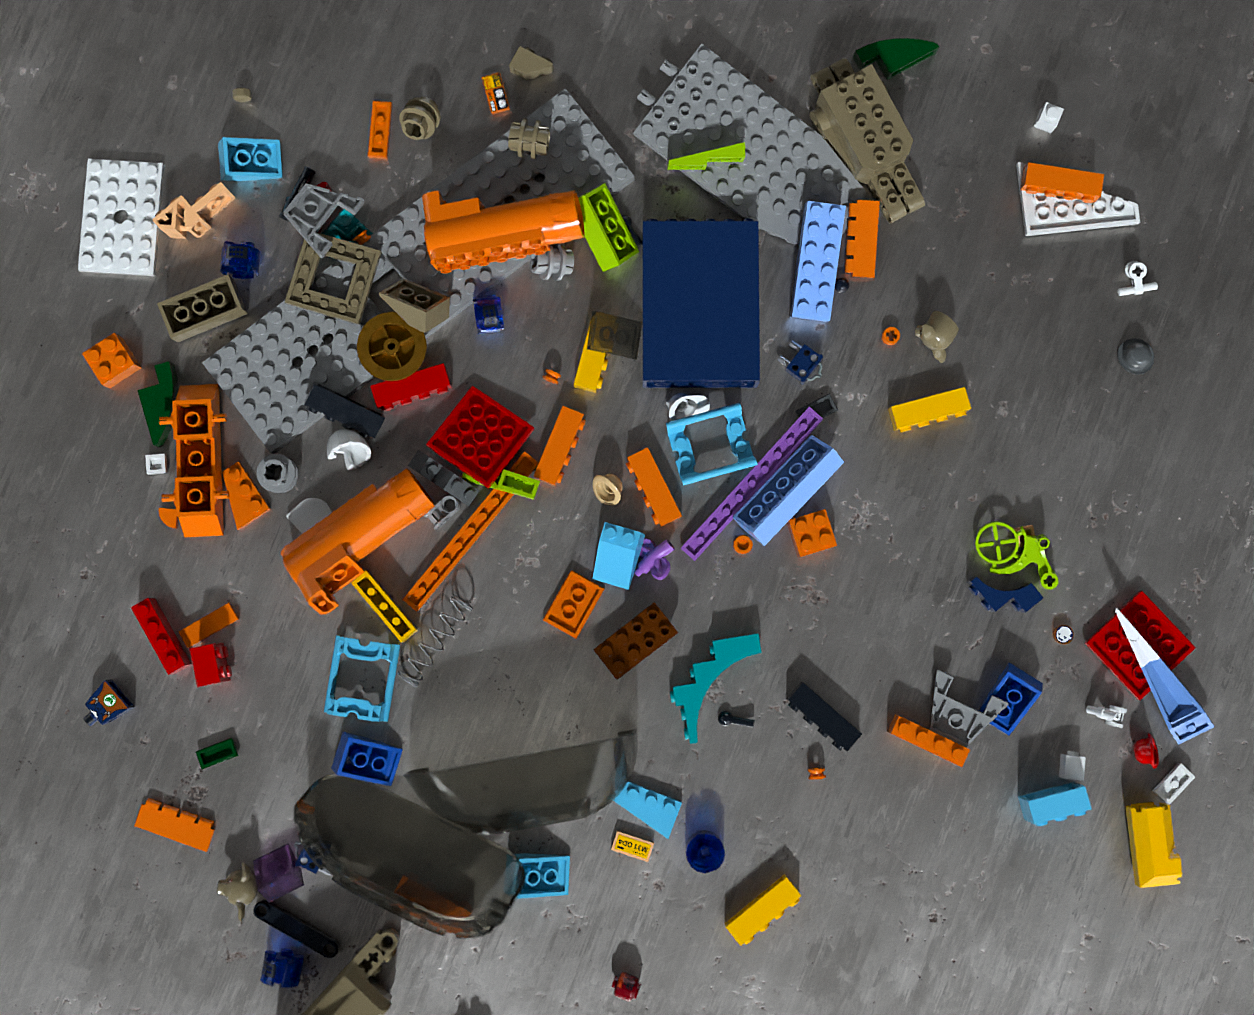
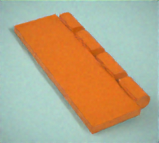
(865, 233)
(170, 825)

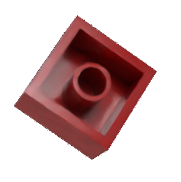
(210, 664)

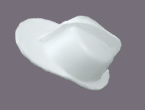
(686, 405)

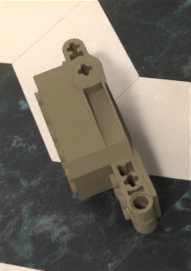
(866, 135)
(354, 988)

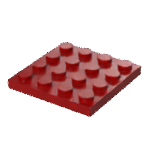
(480, 437)
(1116, 653)

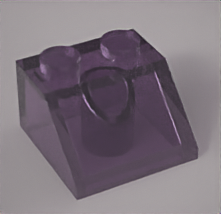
(277, 873)

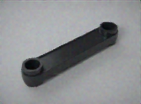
(296, 929)

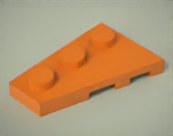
(244, 497)

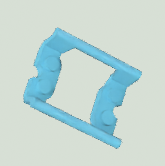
(734, 430)
(363, 708)

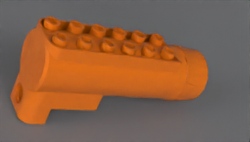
(472, 235)
(330, 551)

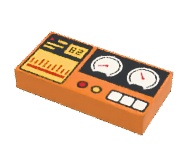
(495, 93)

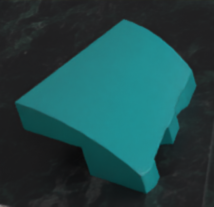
(345, 227)

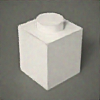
(1048, 117)
(1072, 766)

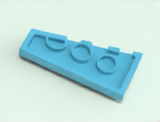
(650, 807)

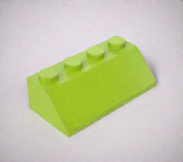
(606, 229)

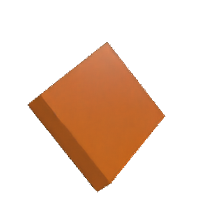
(573, 604)

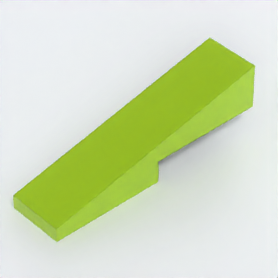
(699, 161)
(511, 483)

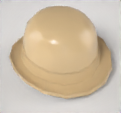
(608, 489)

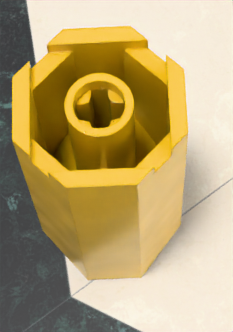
(1152, 845)

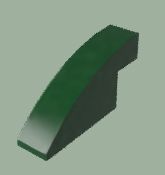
(895, 54)
(158, 401)

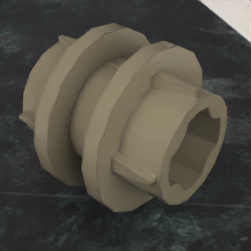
(419, 118)
(529, 138)

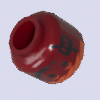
(626, 986)

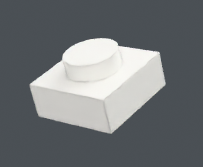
(156, 464)

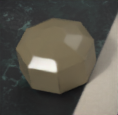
(242, 95)

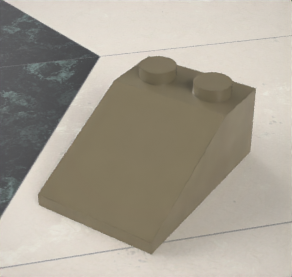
(417, 304)

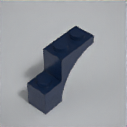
(993, 599)

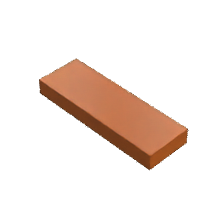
(380, 129)
(208, 625)

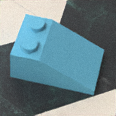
(249, 159)
(617, 555)
(544, 875)

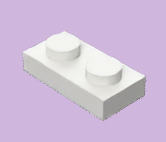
(1173, 783)

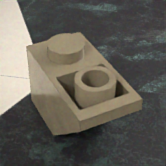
(529, 65)

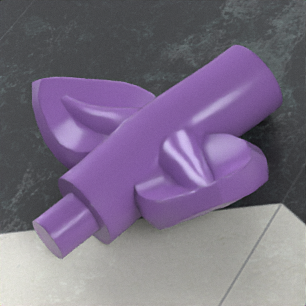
(653, 559)

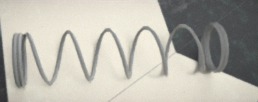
(413, 681)

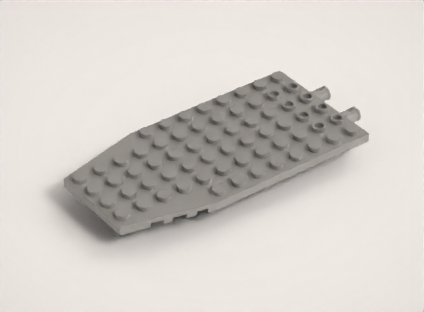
(784, 157)

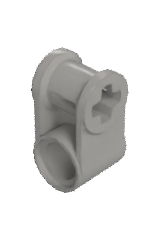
(441, 512)

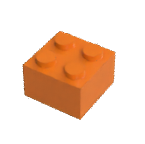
(111, 360)
(811, 533)

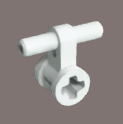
(1136, 279)
(1112, 715)

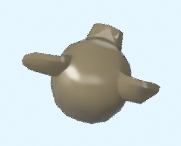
(938, 334)
(239, 889)

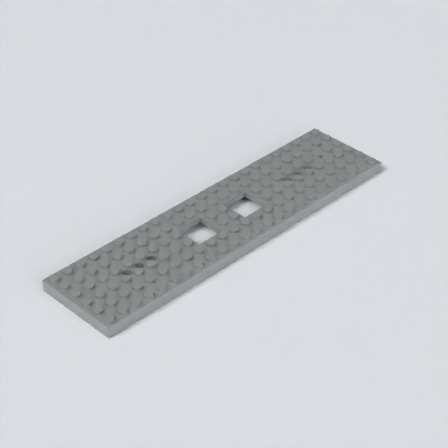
(258, 363)

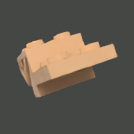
(184, 217)

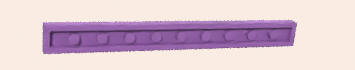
(752, 483)

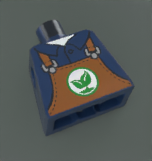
(107, 704)

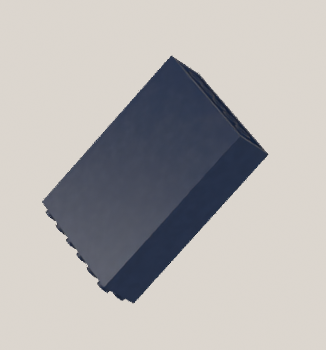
(701, 304)

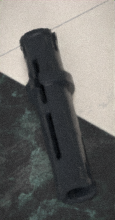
(307, 174)

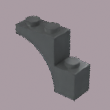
(443, 478)

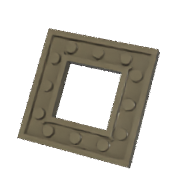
(353, 306)

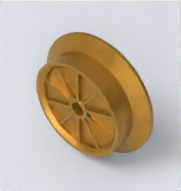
(375, 345)

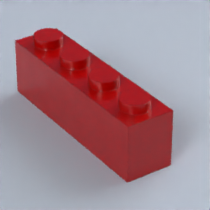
(418, 385)
(161, 636)

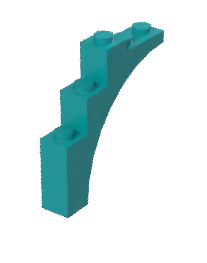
(691, 695)

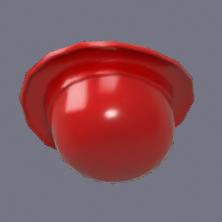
(1147, 751)

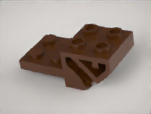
(635, 641)

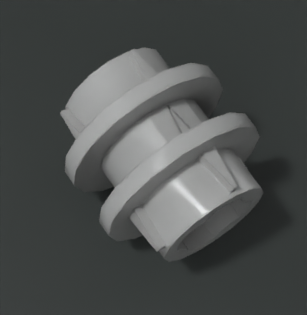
(553, 263)
(266, 472)

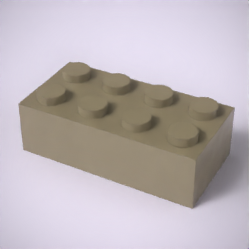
(202, 308)

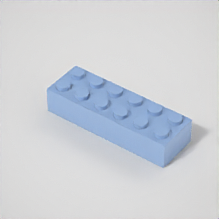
(817, 261)
(788, 489)

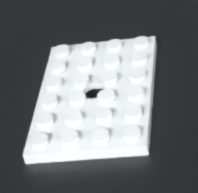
(124, 246)

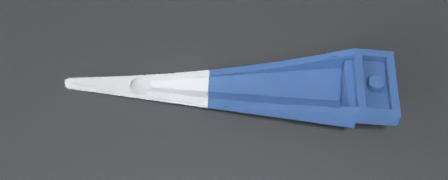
(1178, 706)

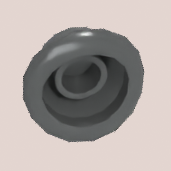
(1136, 356)

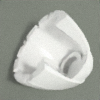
(352, 445)

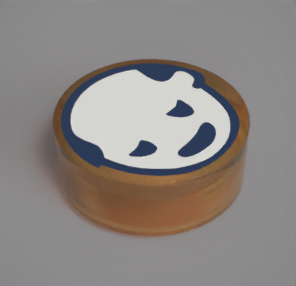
(1063, 634)

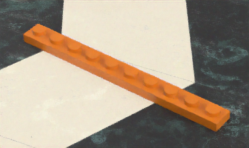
(465, 538)

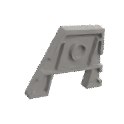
(312, 209)
(956, 720)

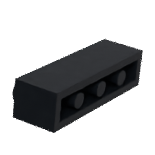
(344, 410)
(823, 716)

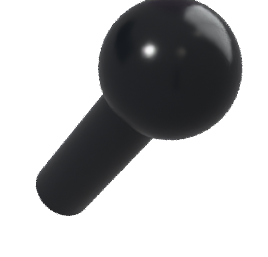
(636, 238)
(841, 285)
(726, 718)

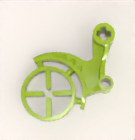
(1032, 552)

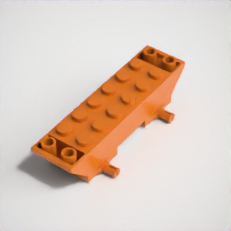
(198, 457)

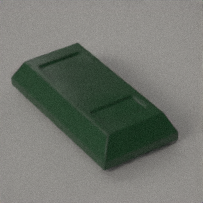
(216, 753)

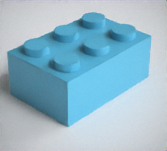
(1055, 803)

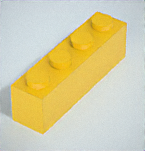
(590, 369)
(930, 408)
(384, 606)
(762, 910)

